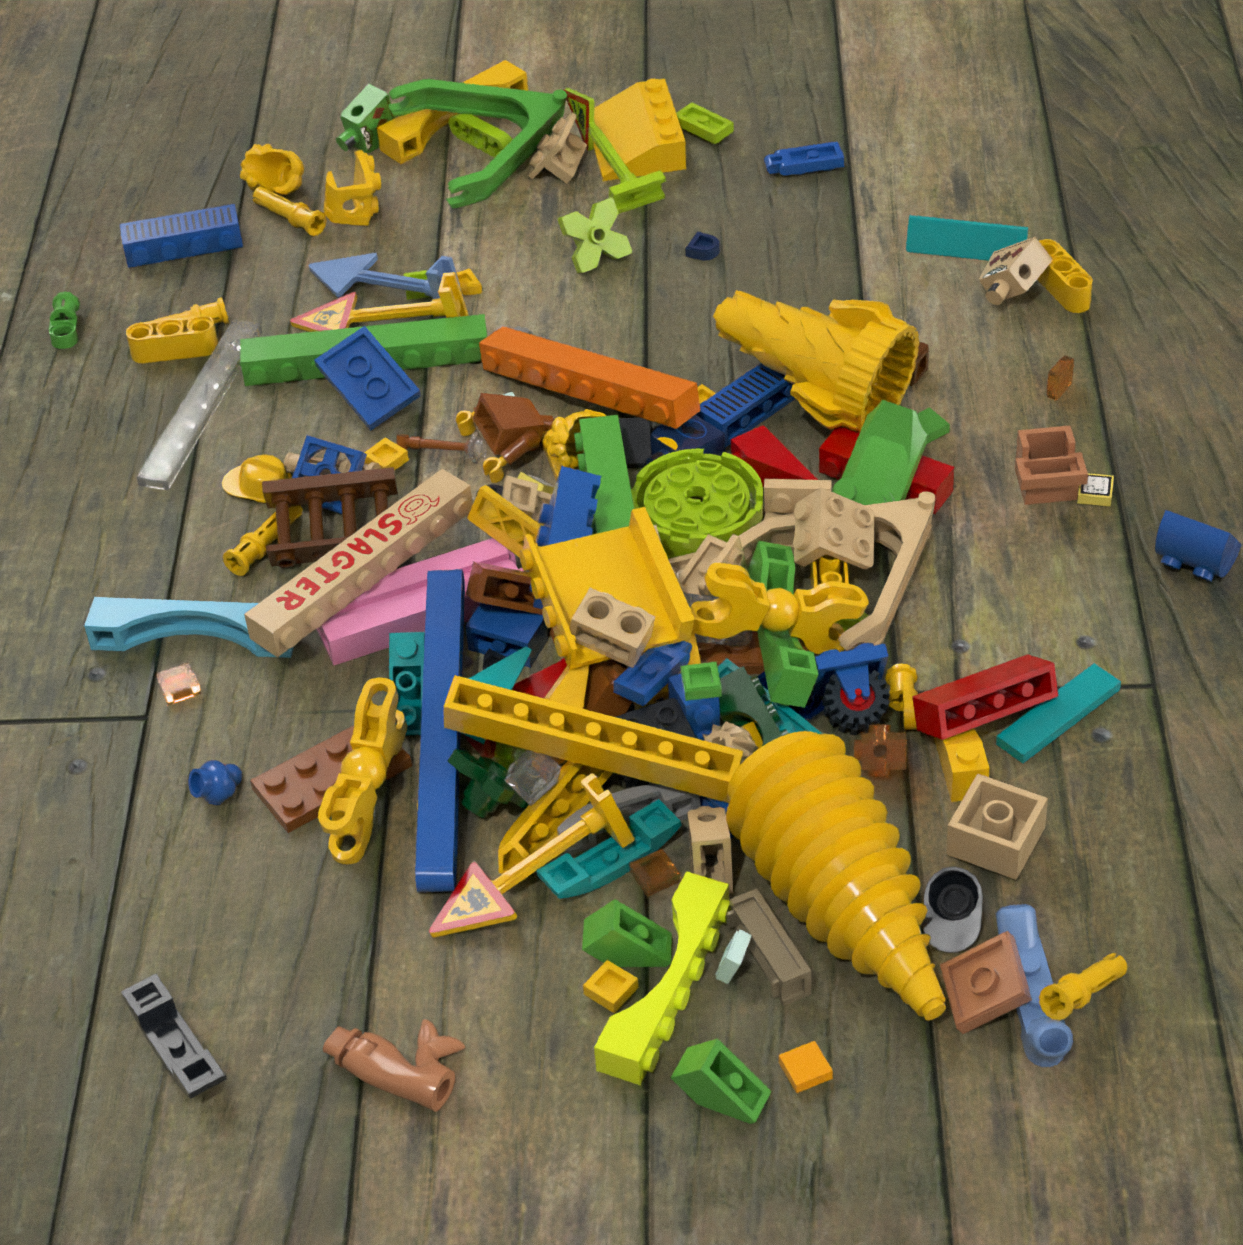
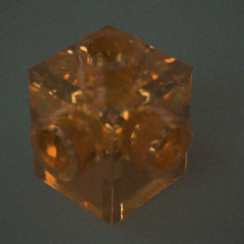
(895, 750)

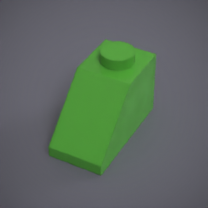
(626, 938)
(720, 1081)

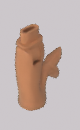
(384, 1067)

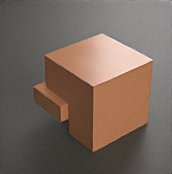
(1048, 465)

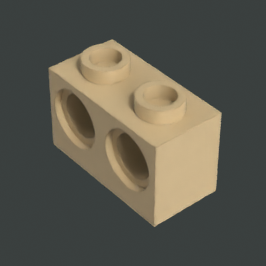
(609, 633)

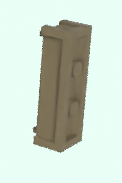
(771, 947)

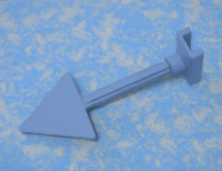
(342, 273)

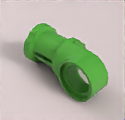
(60, 326)

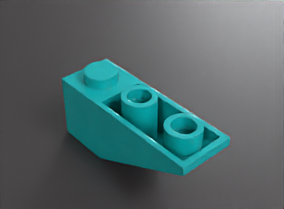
(406, 671)

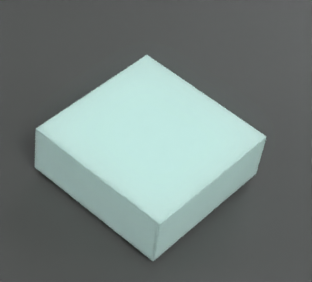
(733, 956)

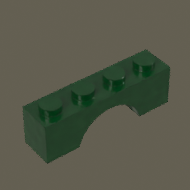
(743, 704)

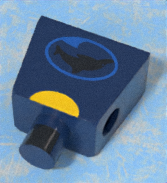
(691, 435)

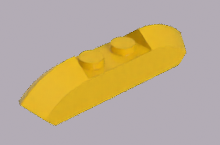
(540, 821)

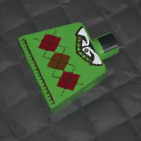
(362, 119)

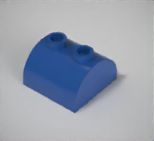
(1195, 545)

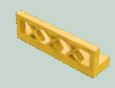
(502, 520)

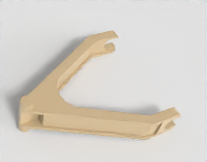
(897, 525)

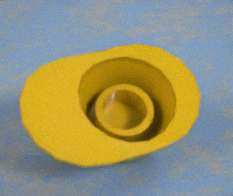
(247, 478)

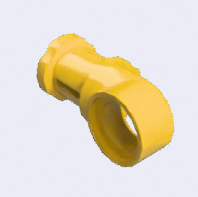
(901, 681)

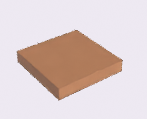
(985, 982)

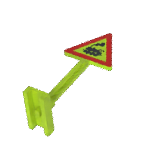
(631, 191)

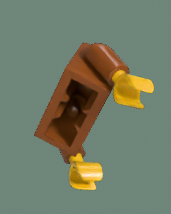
(508, 426)

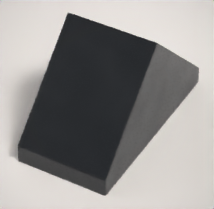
(636, 441)

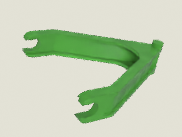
(530, 110)

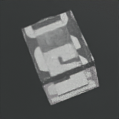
(532, 775)

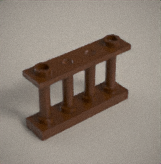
(314, 492)

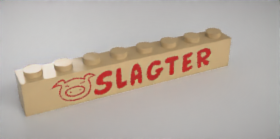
(358, 563)

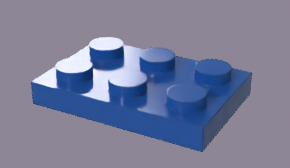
(367, 378)

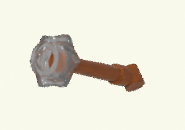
(474, 447)

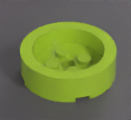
(725, 483)

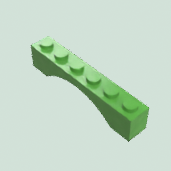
(787, 665)

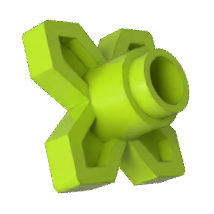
(594, 235)

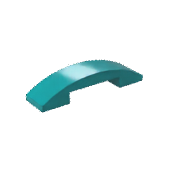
(608, 860)

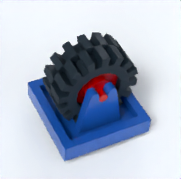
(853, 686)

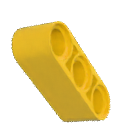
(1066, 279)
(172, 339)

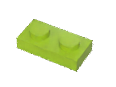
(704, 123)

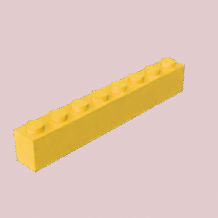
(590, 738)

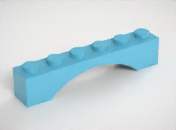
(127, 622)

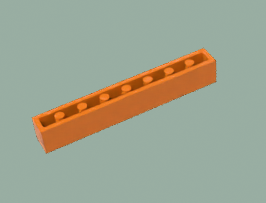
(590, 377)

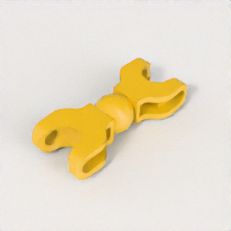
(748, 605)
(363, 771)

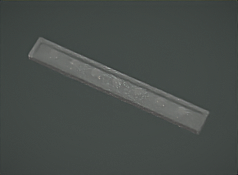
(197, 408)

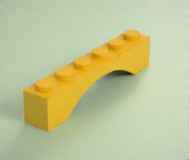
(408, 134)

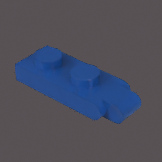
(805, 159)
(652, 672)

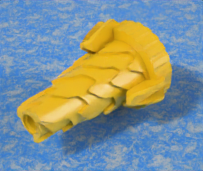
(835, 361)

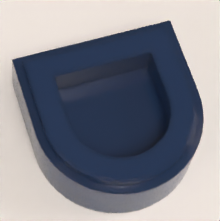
(703, 247)

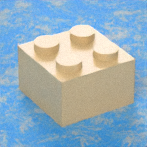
(996, 826)

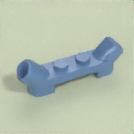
(1042, 1038)

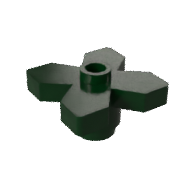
(487, 784)

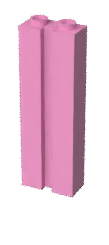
(399, 602)

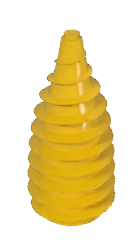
(835, 860)

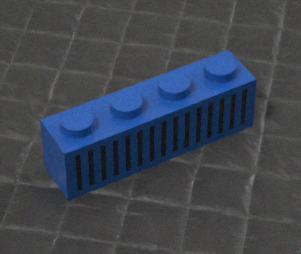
(181, 235)
(746, 402)

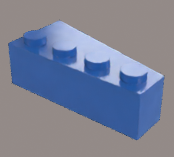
(569, 510)

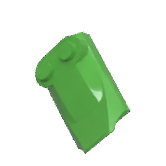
(884, 456)

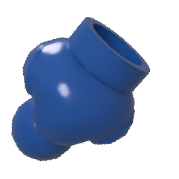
(214, 781)

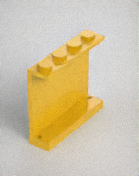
(618, 562)

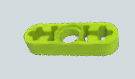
(479, 133)

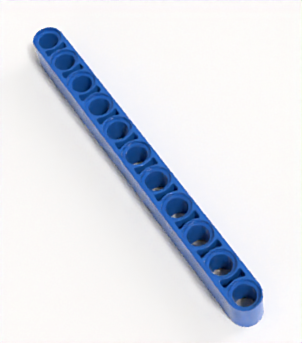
(438, 778)

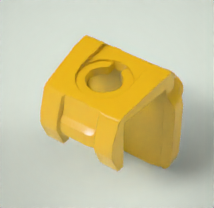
(361, 193)

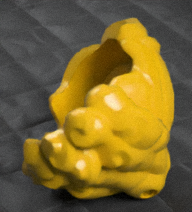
(273, 169)
(561, 441)

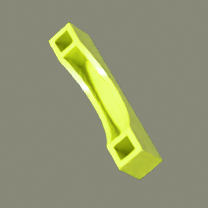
(633, 1036)

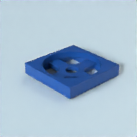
(313, 446)

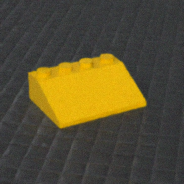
(641, 130)

